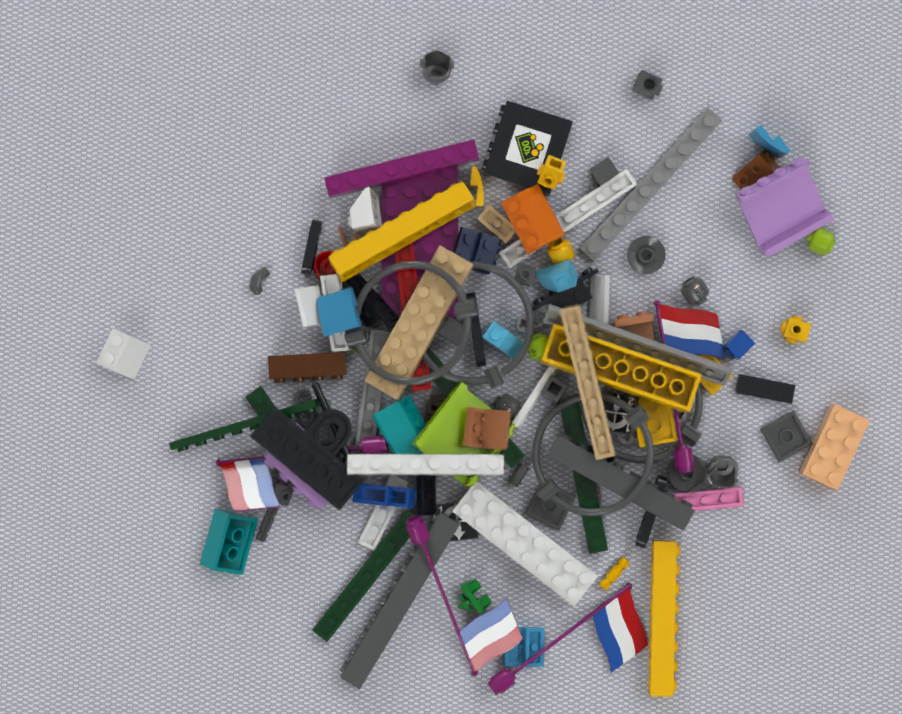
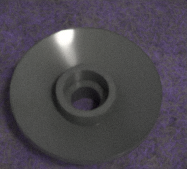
(653, 248)

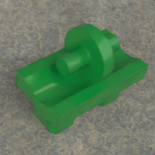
(480, 603)

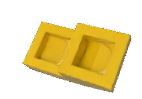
(476, 182)

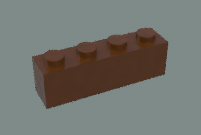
(307, 365)

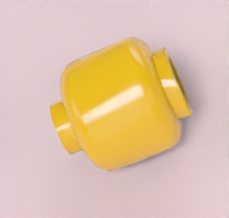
(560, 251)

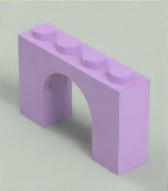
(314, 498)

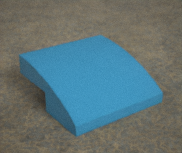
(775, 147)
(338, 311)
(530, 645)

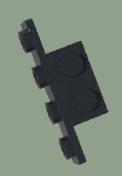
(569, 297)
(374, 304)

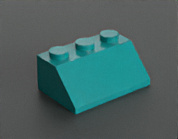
(400, 425)
(228, 542)

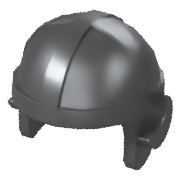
(436, 66)
(722, 471)

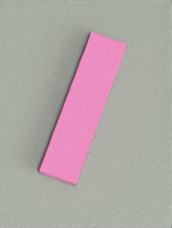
(712, 498)

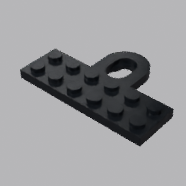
(306, 456)

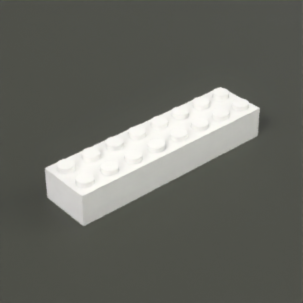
(524, 543)

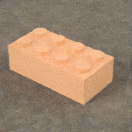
(834, 446)

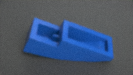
(385, 495)

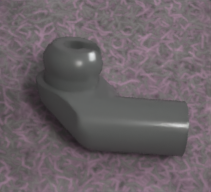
(256, 279)

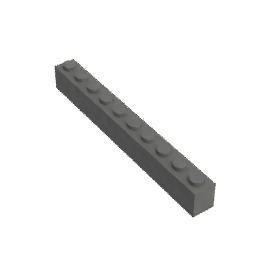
(398, 602)

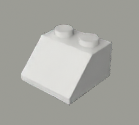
(365, 213)
(307, 305)
(123, 353)

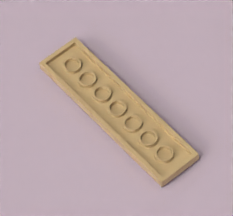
(419, 322)

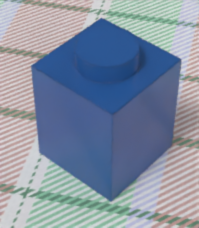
(738, 345)

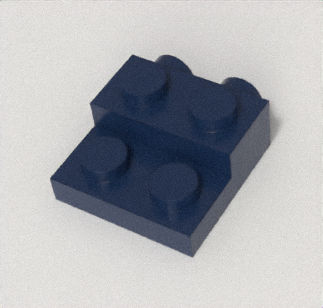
(477, 247)

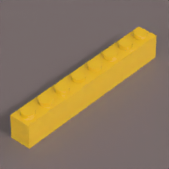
(401, 231)
(662, 618)

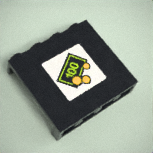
(524, 143)

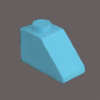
(558, 276)
(502, 340)

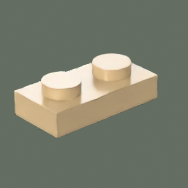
(497, 224)

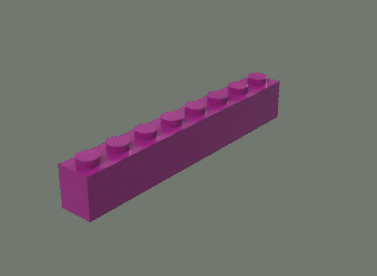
(401, 168)

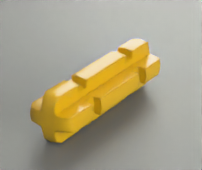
(614, 573)

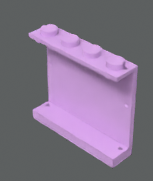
(783, 207)

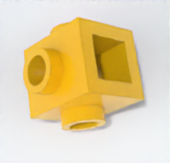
(551, 172)
(801, 330)

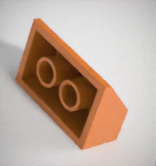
(533, 218)

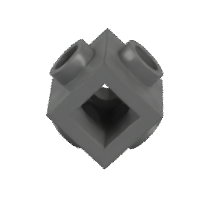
(282, 492)

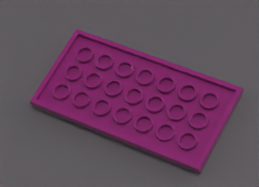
(403, 197)

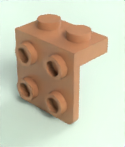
(639, 325)
(486, 428)

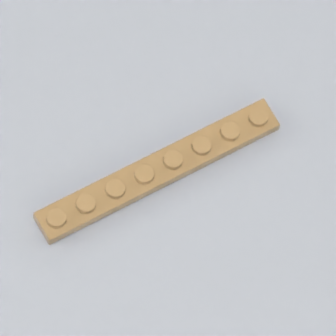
(587, 382)

